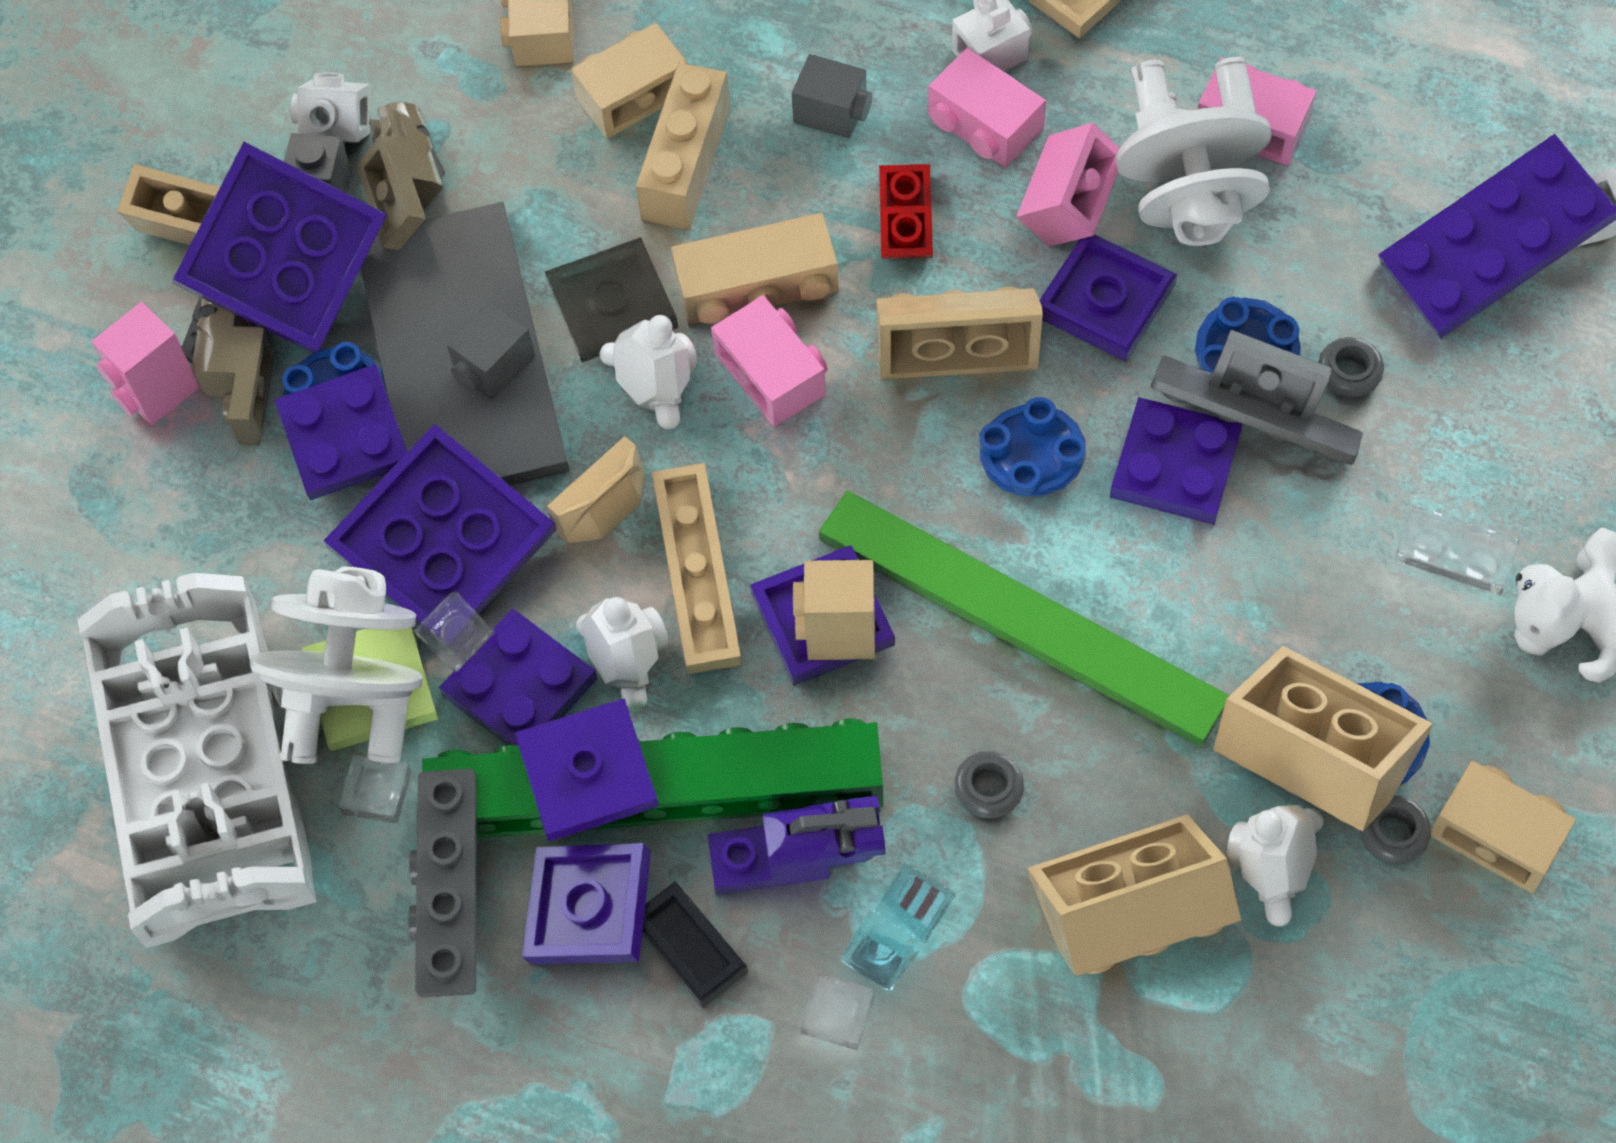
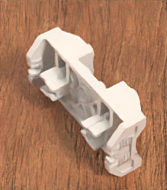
(194, 761)

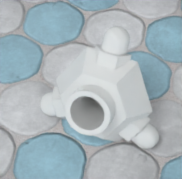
(653, 366)
(623, 645)
(1276, 855)

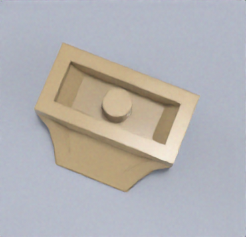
(600, 495)

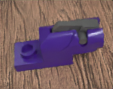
(796, 845)

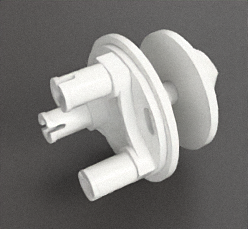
(1195, 154)
(335, 677)

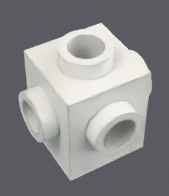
(332, 108)

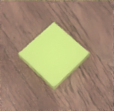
(352, 723)

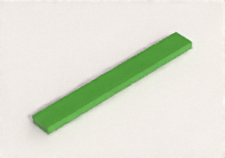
(1026, 619)

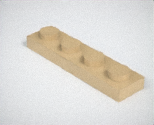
(696, 569)

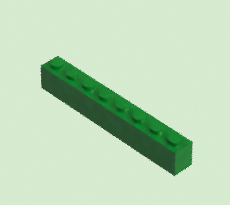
(699, 776)

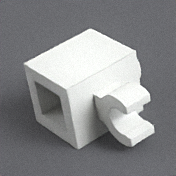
(994, 33)

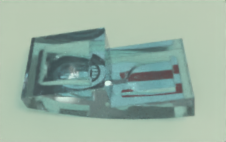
(897, 927)

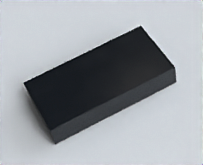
(690, 945)

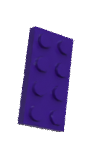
(1498, 236)

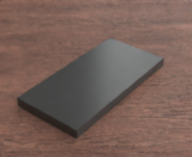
(421, 302)

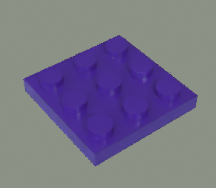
(279, 248)
(441, 528)

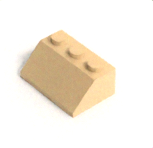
(958, 333)
(1320, 737)
(1135, 895)

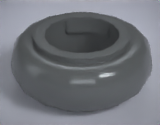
(1357, 350)
(993, 763)
(1399, 852)

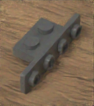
(1265, 391)
(445, 884)

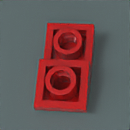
(905, 211)

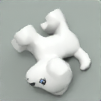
(1555, 606)

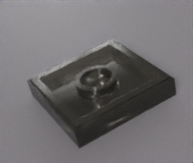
(608, 295)

